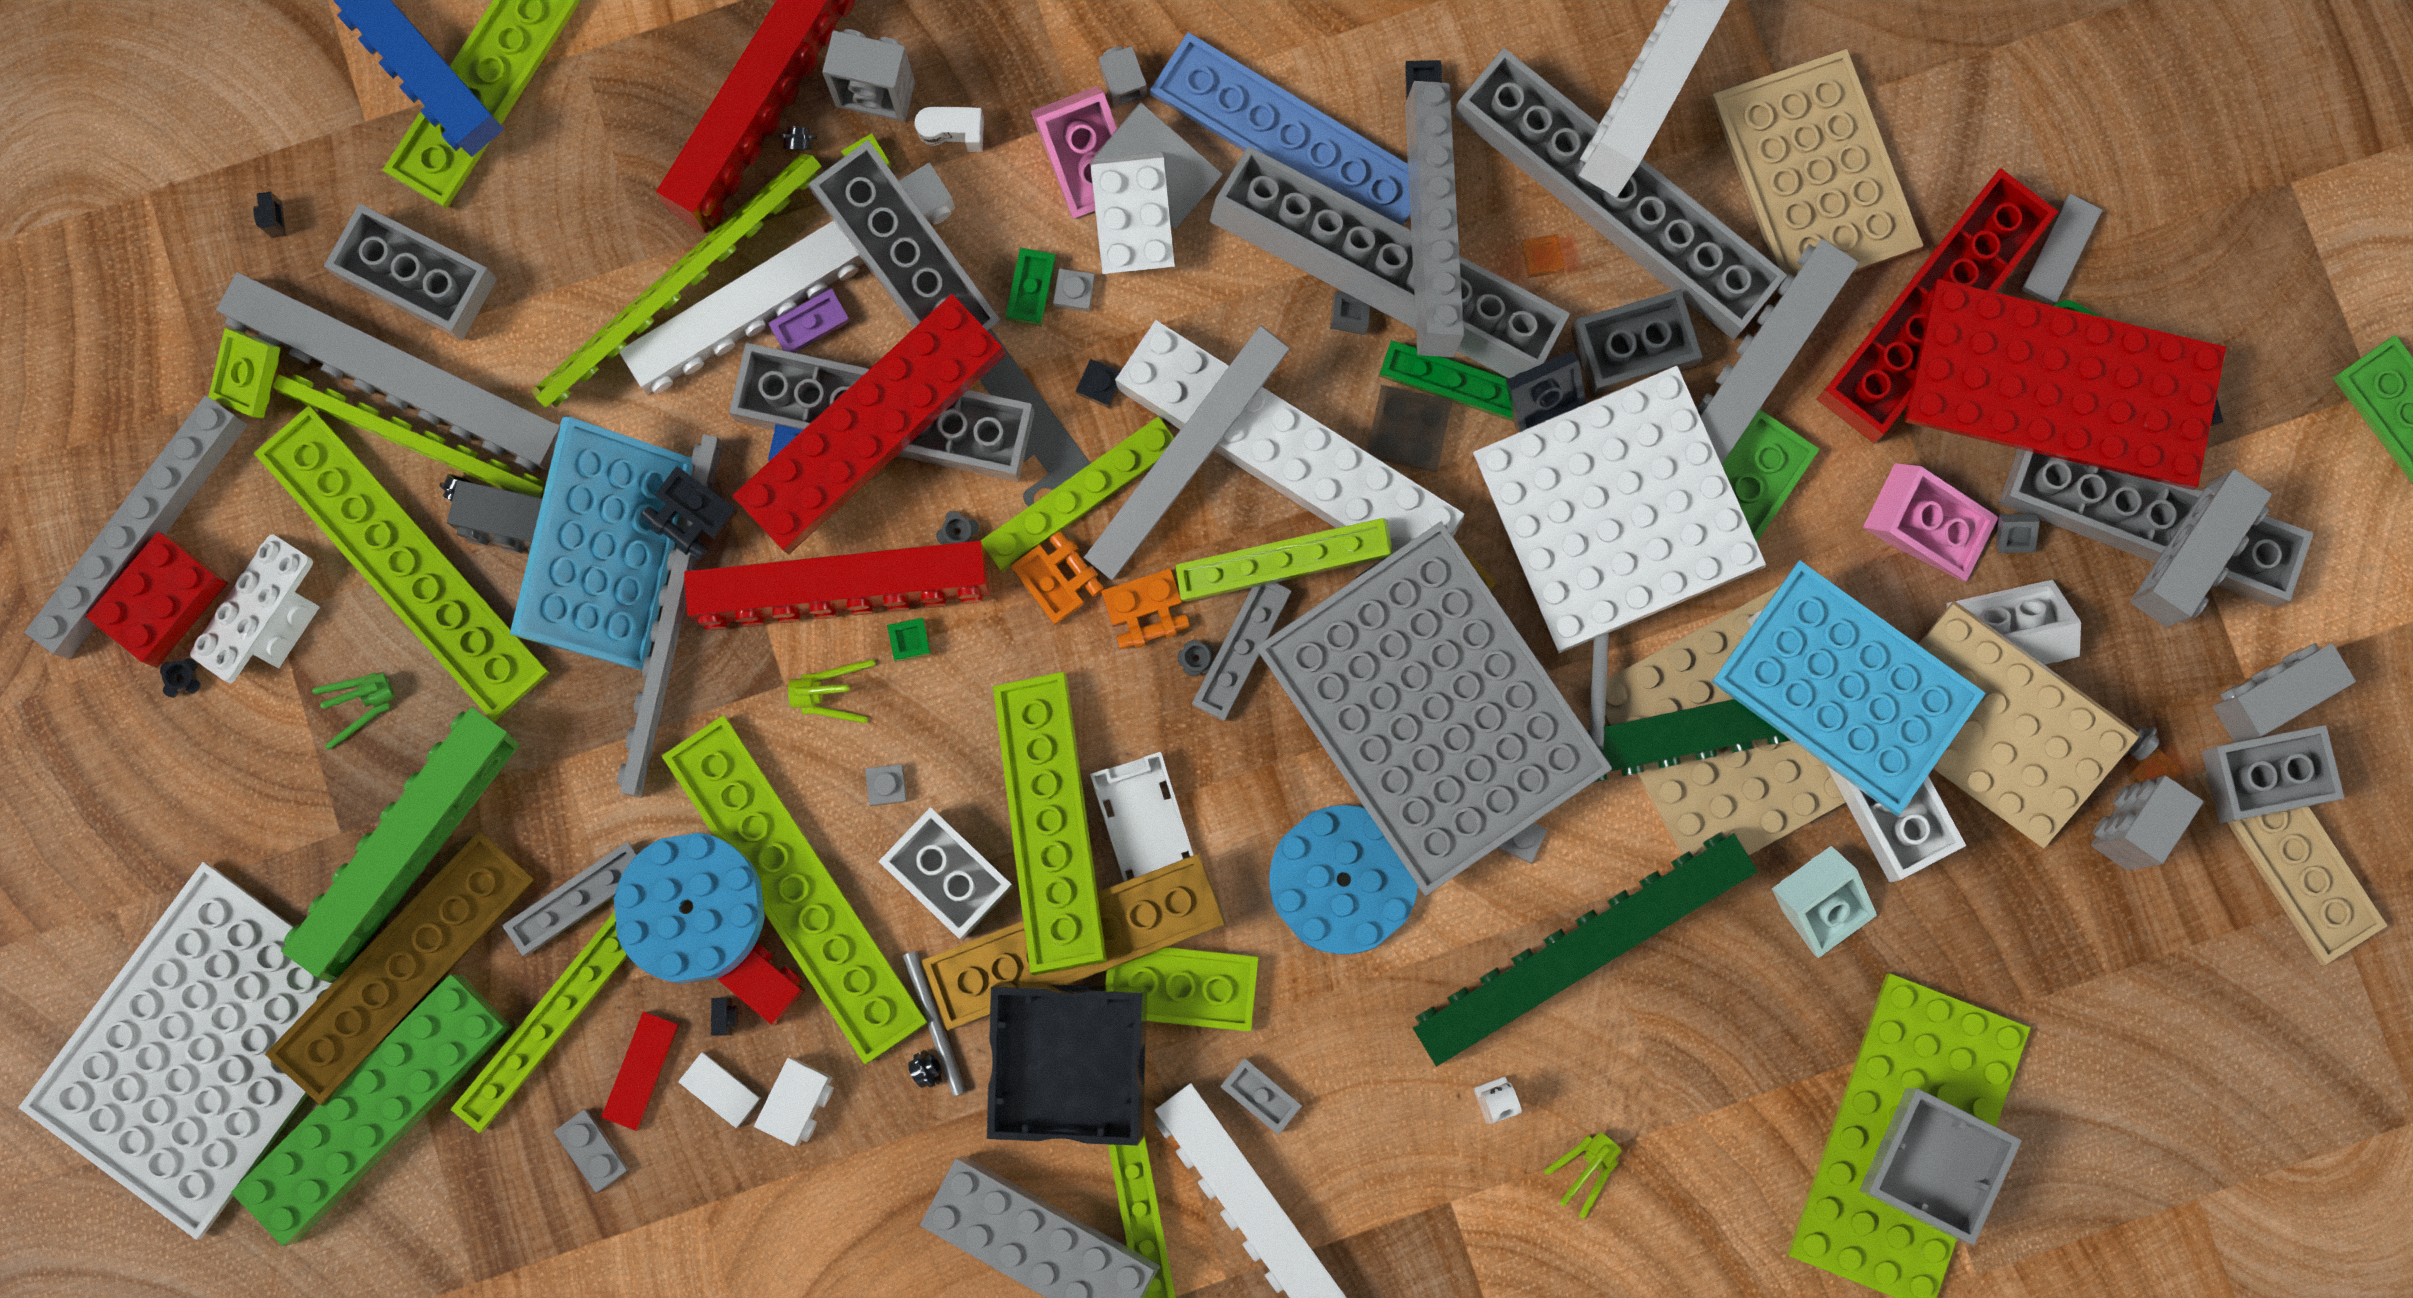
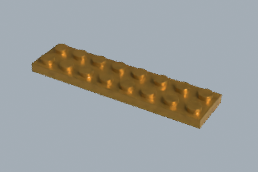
(1135, 921)
(400, 968)

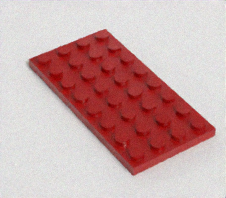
(2065, 384)

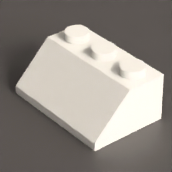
(2032, 618)

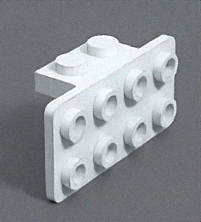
(259, 614)

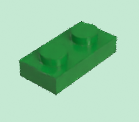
(1030, 287)

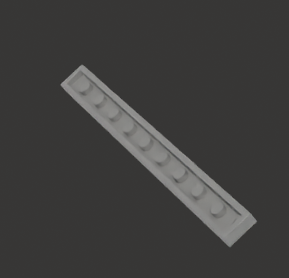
(665, 635)

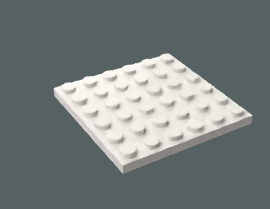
(1619, 509)

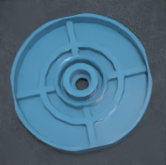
(1313, 902)
(724, 913)

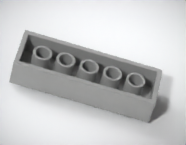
(895, 237)
(1032, 1238)

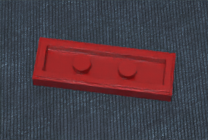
(640, 1071)

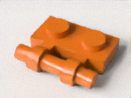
(1047, 583)
(1143, 598)

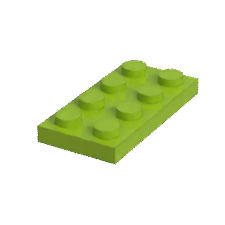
(1193, 987)

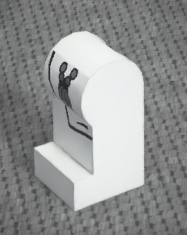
(951, 125)
(1497, 1100)

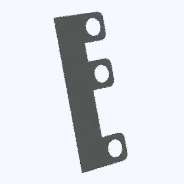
(1047, 436)

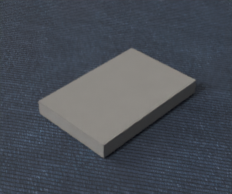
(1186, 170)

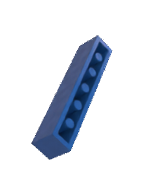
(423, 72)

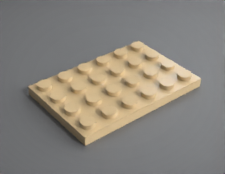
(1816, 164)
(2032, 739)

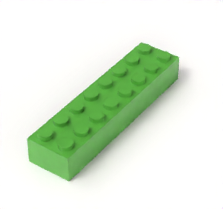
(400, 846)
(371, 1110)

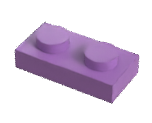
(809, 322)

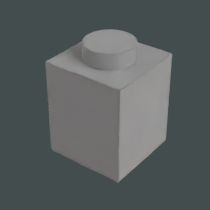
(1122, 75)

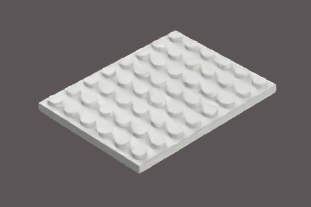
(171, 1061)

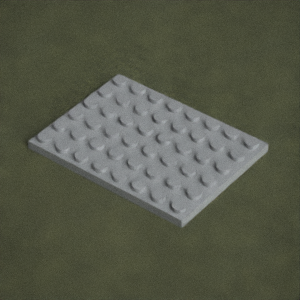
(1433, 708)

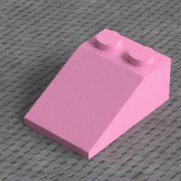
(1071, 136)
(1930, 520)

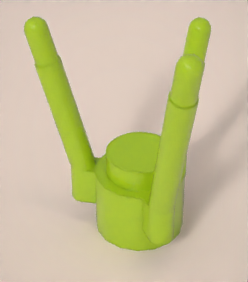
(807, 692)
(1600, 1154)

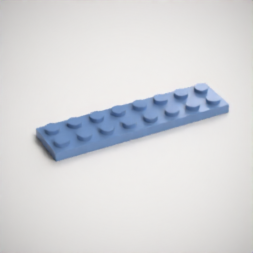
(1264, 116)

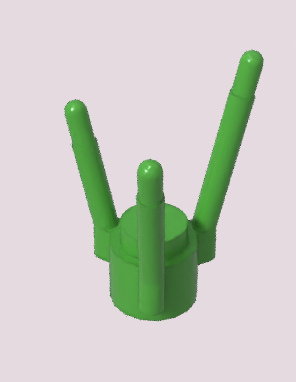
(372, 689)

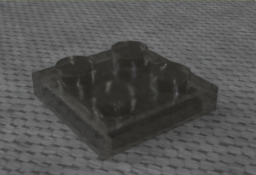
(1409, 428)

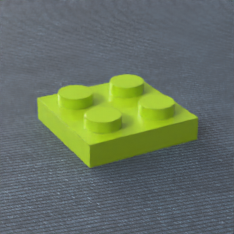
(244, 372)

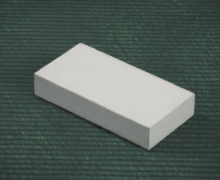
(719, 1090)

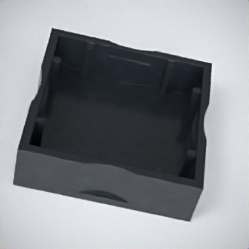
(1067, 1063)

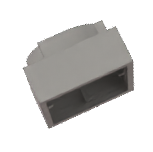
(1940, 1165)

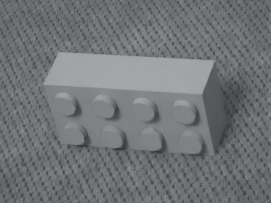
(410, 272)
(2202, 548)

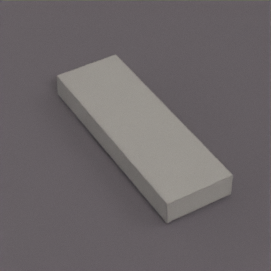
(2061, 249)

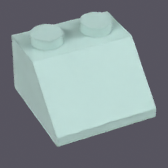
(1825, 901)

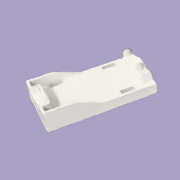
(1145, 826)

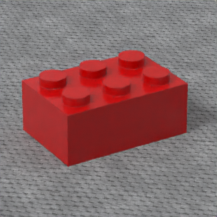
(157, 599)

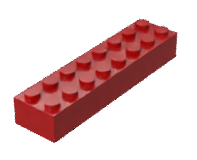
(748, 108)
(1976, 253)
(869, 424)
(837, 584)

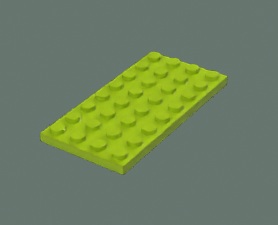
(1910, 1042)

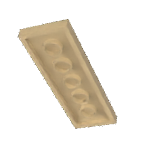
(2308, 879)

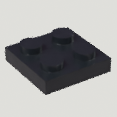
(1546, 391)

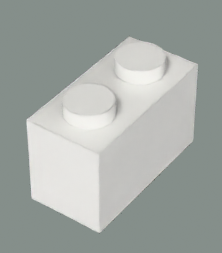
(794, 1102)

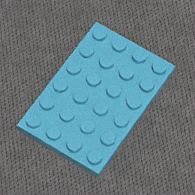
(592, 556)
(1848, 688)

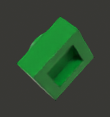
(909, 639)

